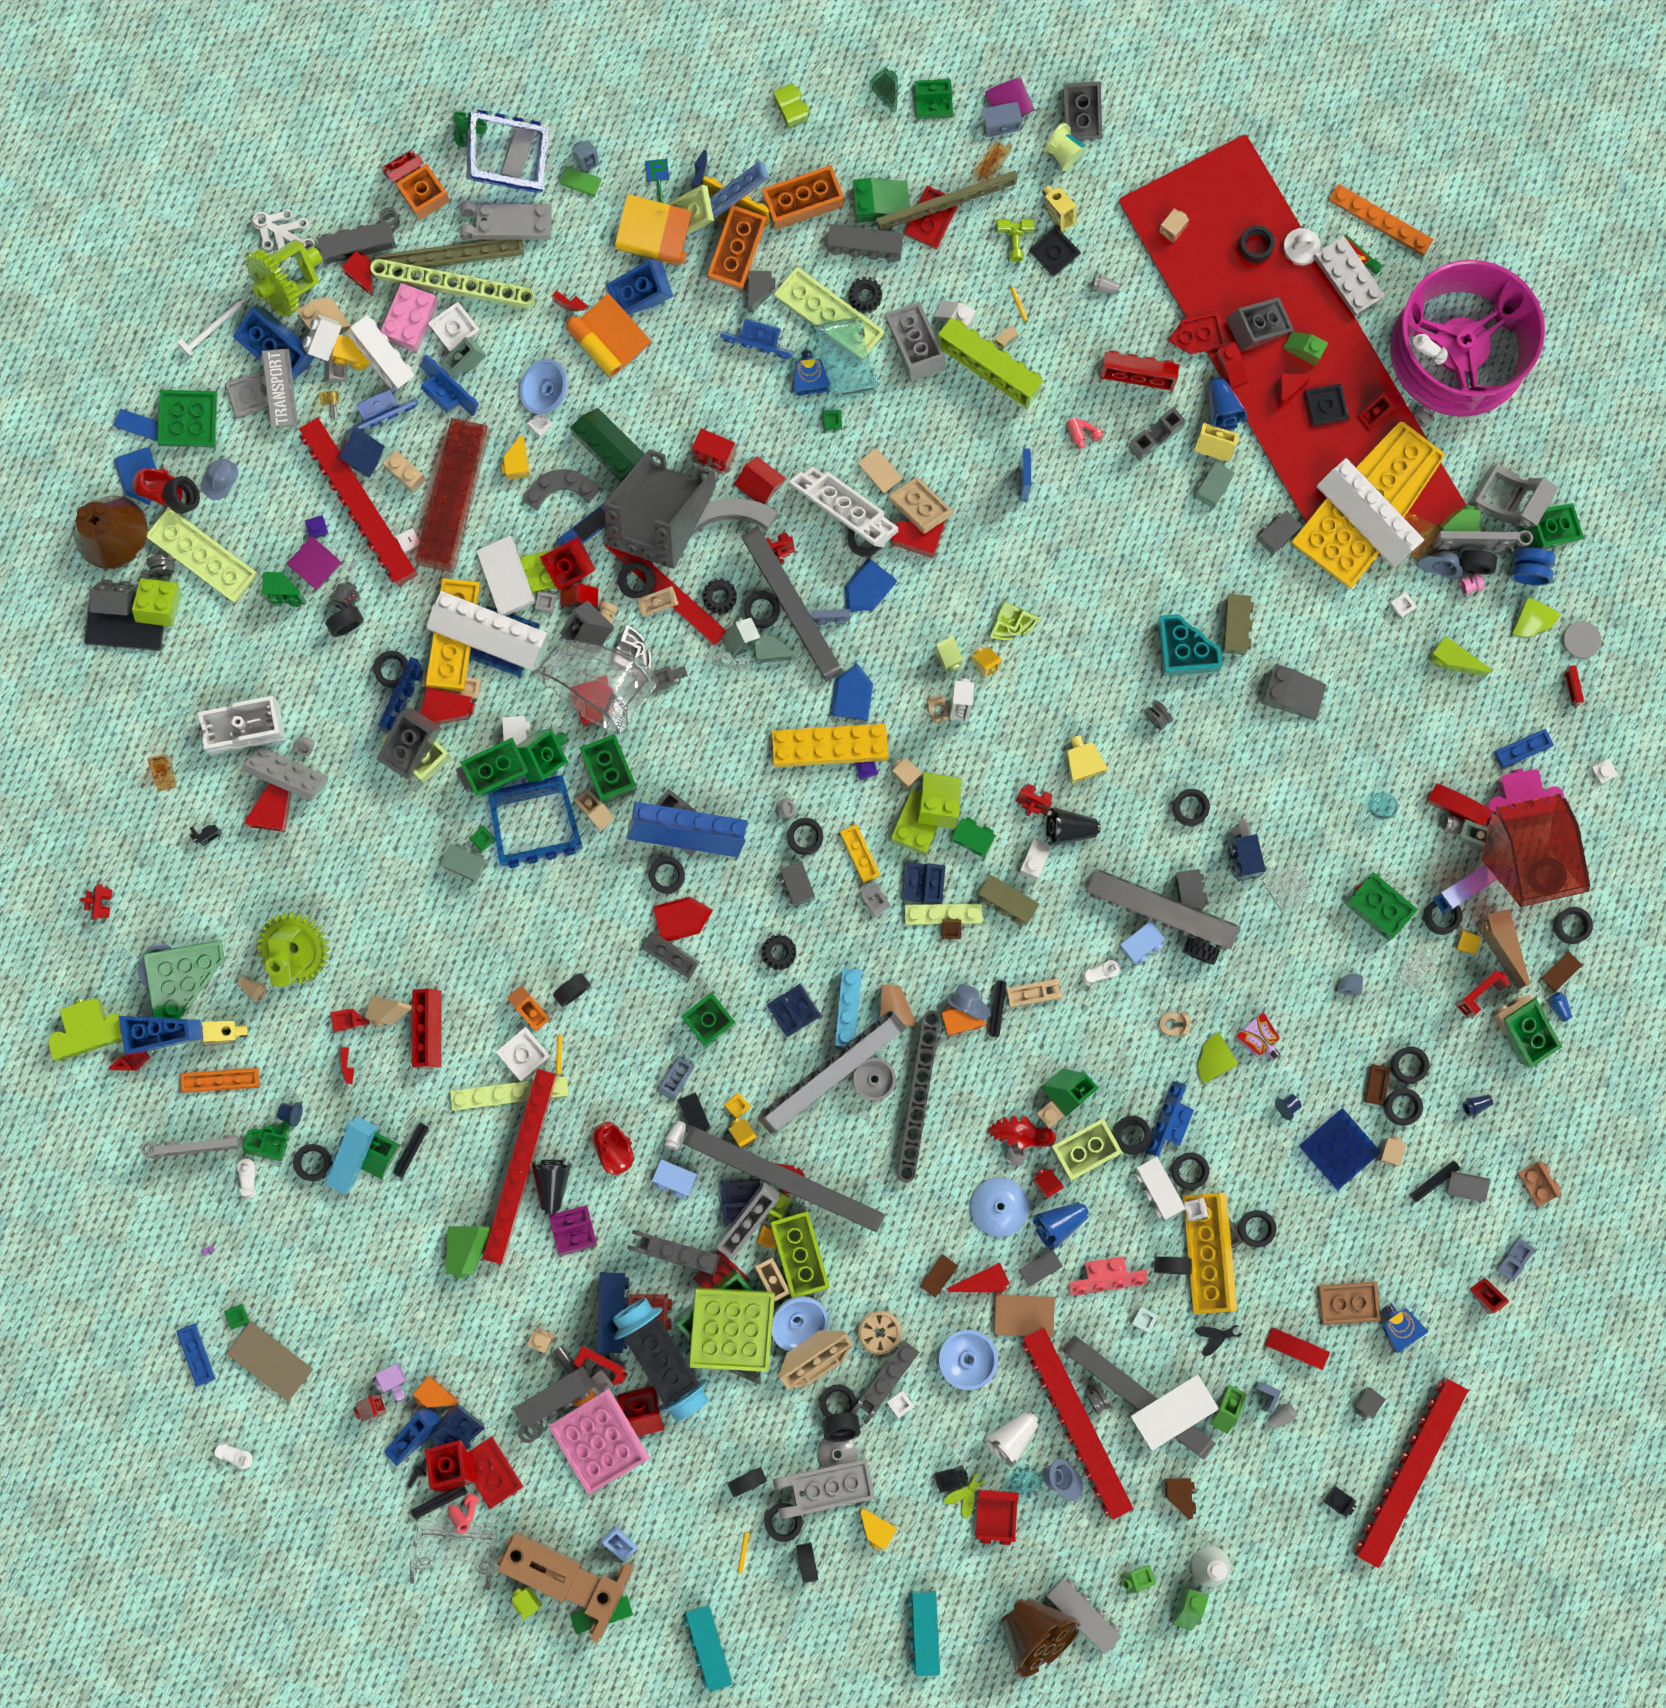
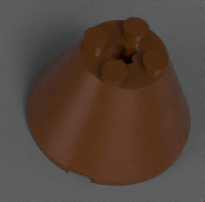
(110, 531)
(1037, 1635)

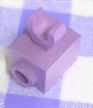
(391, 1379)

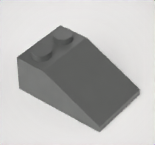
(1083, 109)
(1259, 323)
(1294, 692)
(408, 742)

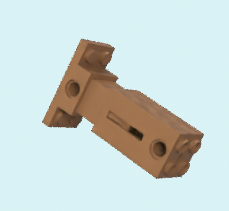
(564, 1578)

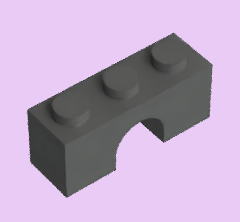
(1151, 439)

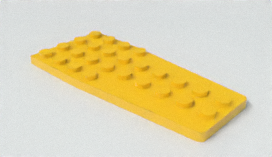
(1399, 472)

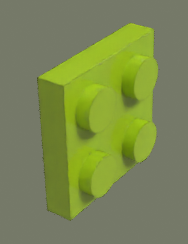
(536, 572)

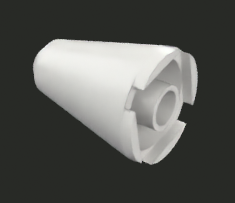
(1012, 1438)
(1211, 1566)

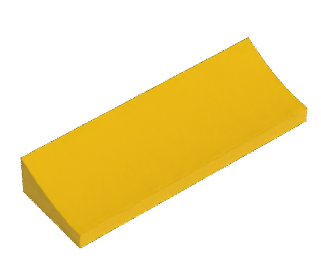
(1211, 1257)

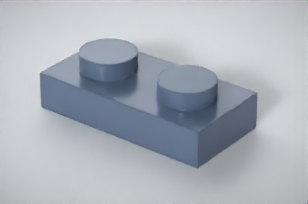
(821, 617)

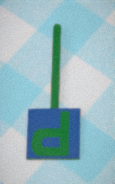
(657, 171)

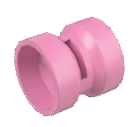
(1471, 584)

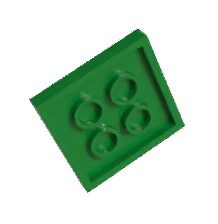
(187, 418)

